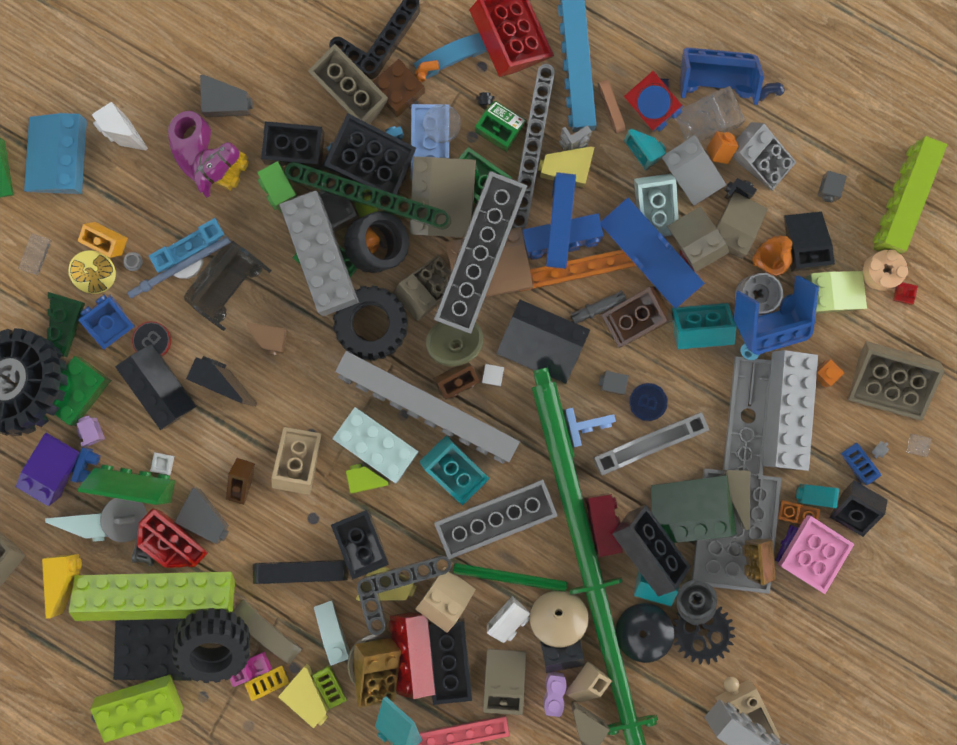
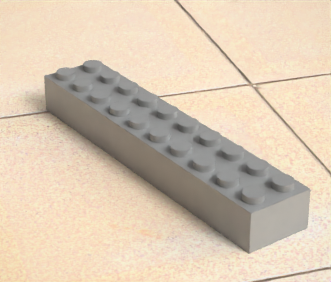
(426, 406)

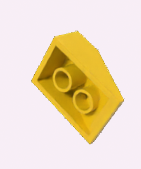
(58, 581)

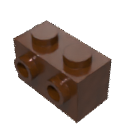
(456, 380)

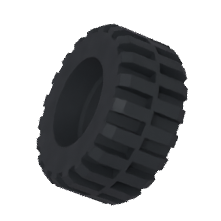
(385, 345)
(211, 663)

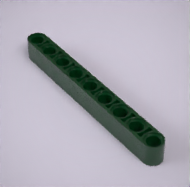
(359, 192)

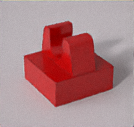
(905, 293)

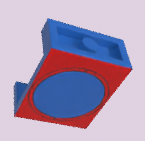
(654, 102)

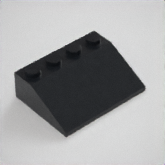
(368, 156)
(543, 341)
(215, 377)

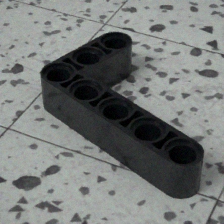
(381, 42)

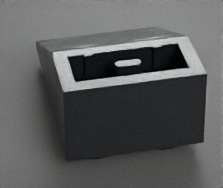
(810, 241)
(562, 657)

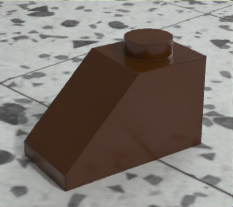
(239, 481)

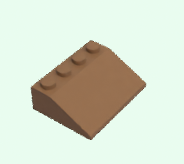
(512, 269)

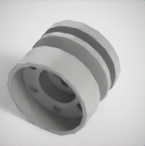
(768, 288)

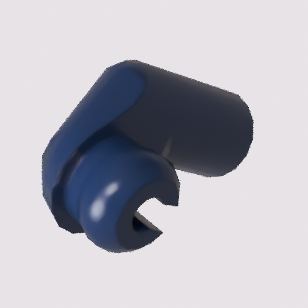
(776, 88)

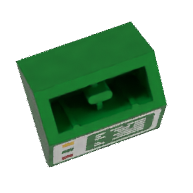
(500, 126)

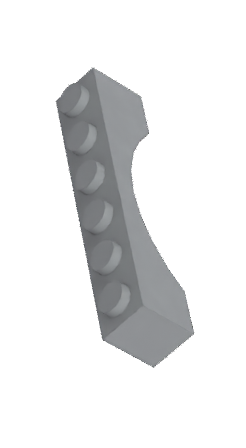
(650, 443)

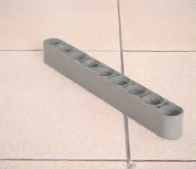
(534, 139)

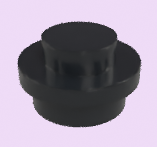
(485, 98)

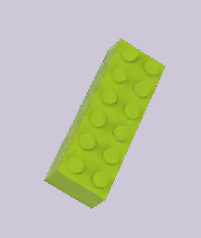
(909, 195)

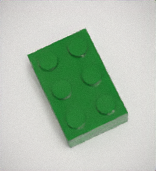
(82, 390)

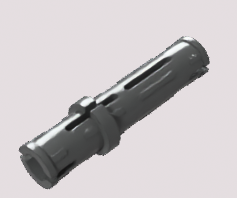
(590, 311)

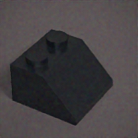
(859, 508)

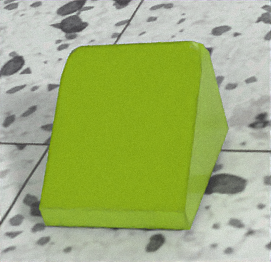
(363, 209)

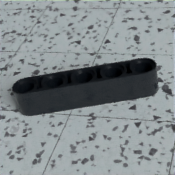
(300, 571)

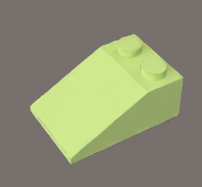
(839, 291)

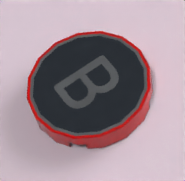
(152, 333)

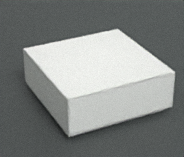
(493, 375)
(162, 463)

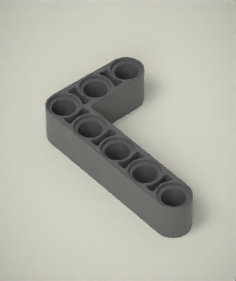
(393, 574)

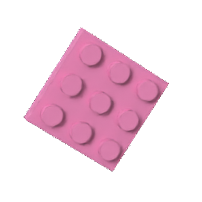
(816, 554)

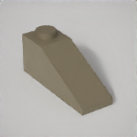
(740, 495)

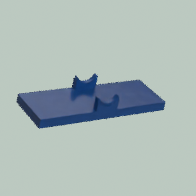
(651, 253)

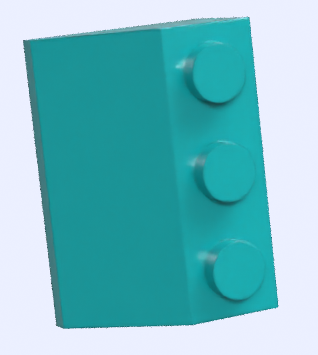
(703, 326)

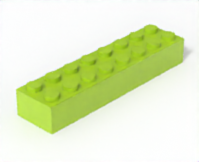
(149, 595)

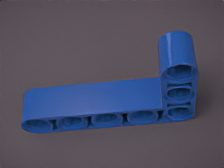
(561, 220)

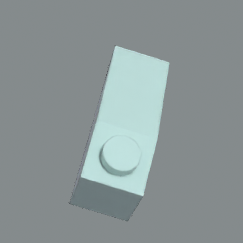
(82, 525)
(332, 633)

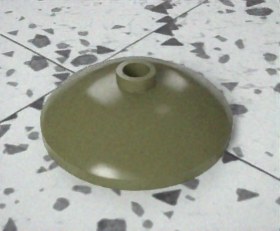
(444, 339)

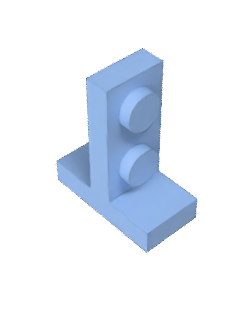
(585, 426)

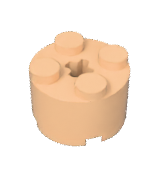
(895, 268)

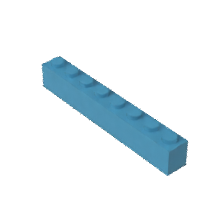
(577, 64)

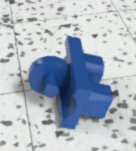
(80, 467)

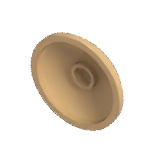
(563, 629)

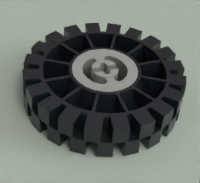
(37, 370)

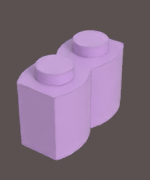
(553, 698)

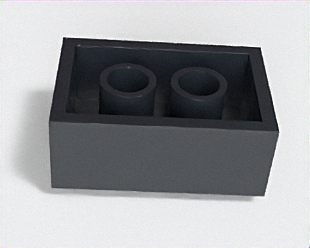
(292, 144)

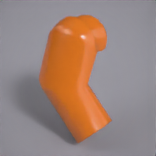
(424, 68)

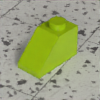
(364, 478)

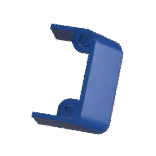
(721, 70)
(781, 328)

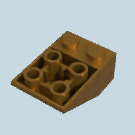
(760, 560)
(376, 671)

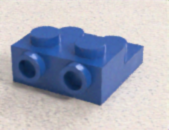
(105, 321)

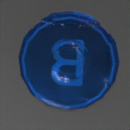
(648, 402)

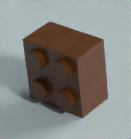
(400, 87)

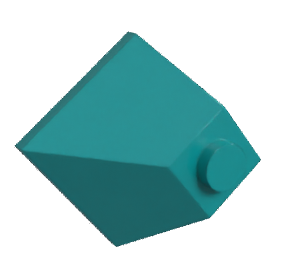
(645, 148)

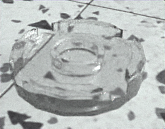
(442, 123)

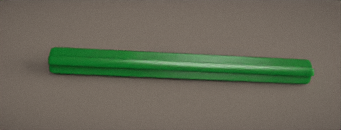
(510, 577)

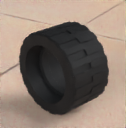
(396, 238)

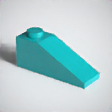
(817, 495)

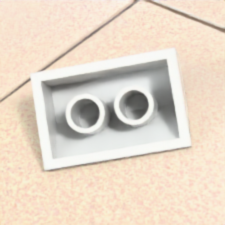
(117, 127)

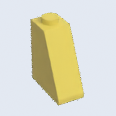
(570, 162)
(399, 593)
(305, 698)

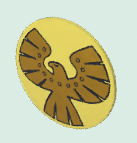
(92, 272)

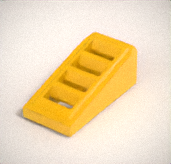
(250, 688)

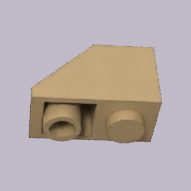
(588, 684)

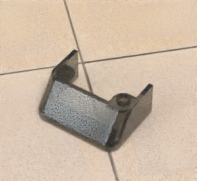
(221, 280)

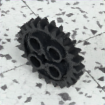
(687, 639)

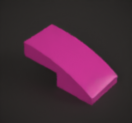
(255, 666)

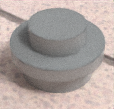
(132, 261)
(880, 450)

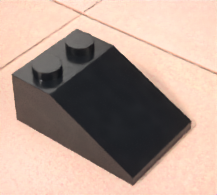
(360, 544)

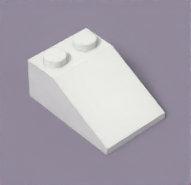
(507, 620)

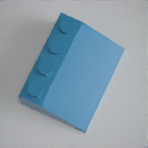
(55, 153)

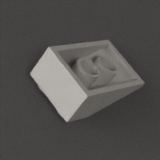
(694, 170)

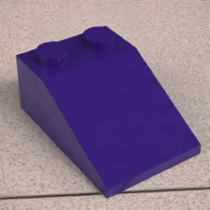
(47, 470)

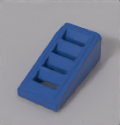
(865, 460)

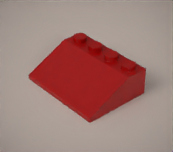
(510, 34)

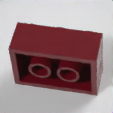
(603, 523)

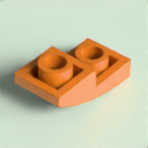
(796, 512)

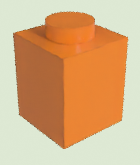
(722, 147)
(828, 373)

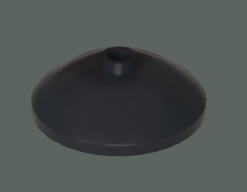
(658, 629)

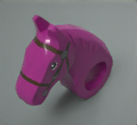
(192, 154)

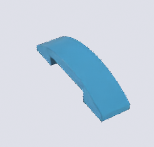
(454, 52)
(188, 246)

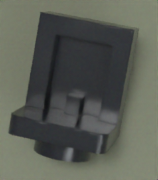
(743, 188)

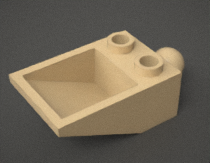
(747, 700)

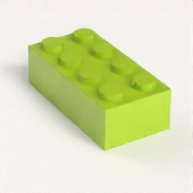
(137, 708)

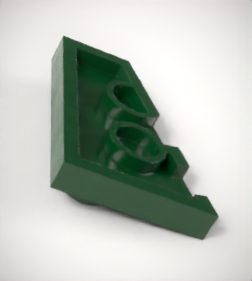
(63, 321)

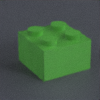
(276, 184)

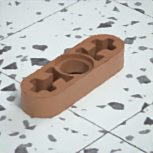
(611, 106)

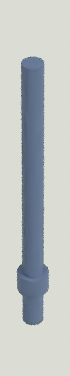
(147, 285)

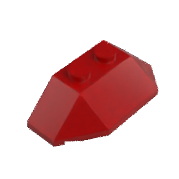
(168, 541)

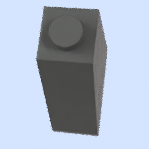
(223, 99)
(202, 517)

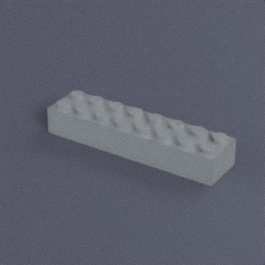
(480, 252)

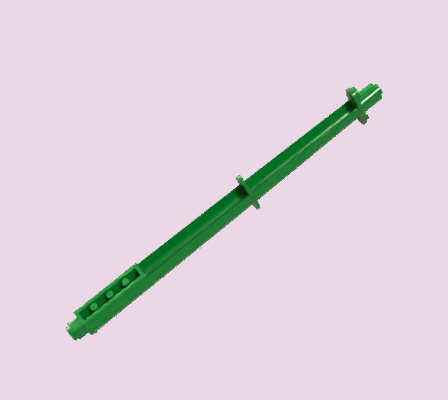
(561, 457)

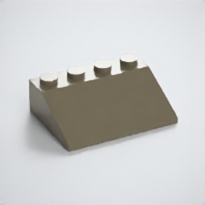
(447, 186)
(895, 380)

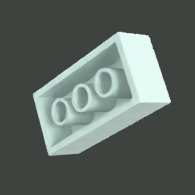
(375, 445)

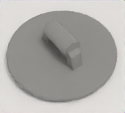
(121, 519)

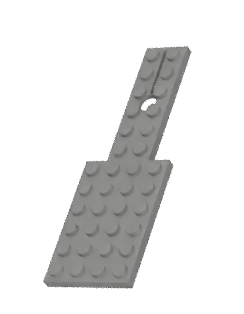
(721, 559)

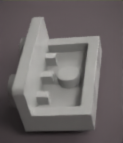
(577, 140)

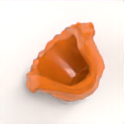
(774, 255)

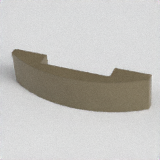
(266, 633)

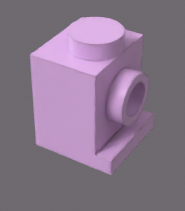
(89, 431)

